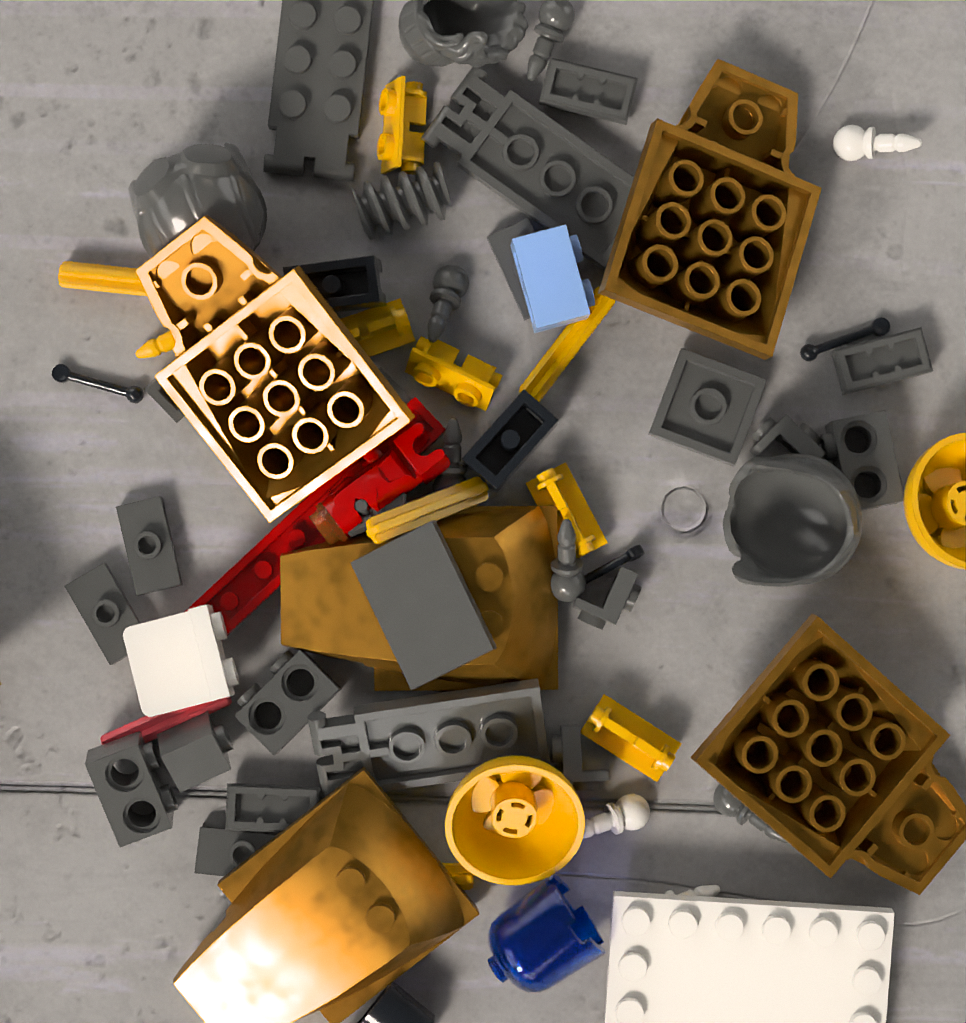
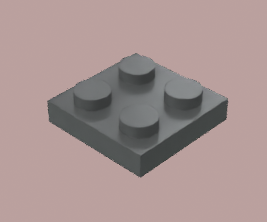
(707, 407)

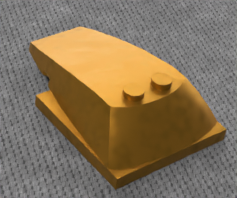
(717, 215)
(265, 368)
(506, 566)
(839, 762)
(325, 915)

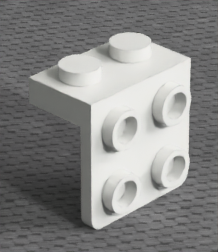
(180, 660)

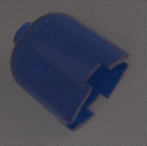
(542, 938)

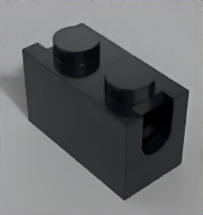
(347, 282)
(510, 441)

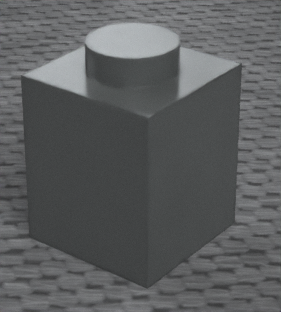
(195, 751)

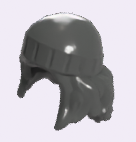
(461, 30)

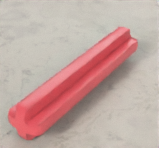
(154, 725)

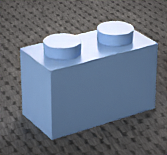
(551, 278)

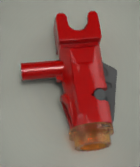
(379, 485)

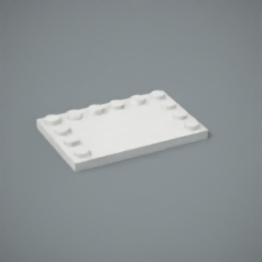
(746, 961)

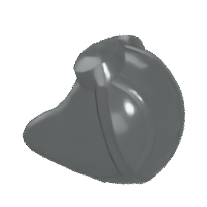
(193, 184)
(791, 520)

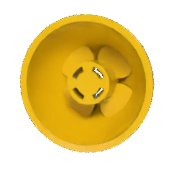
(937, 501)
(508, 839)

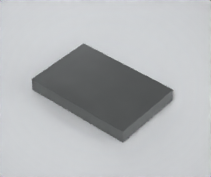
(423, 605)

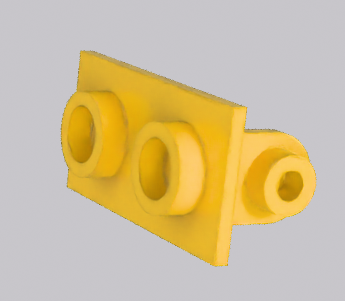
(402, 106)
(381, 328)
(434, 367)
(560, 489)
(630, 738)

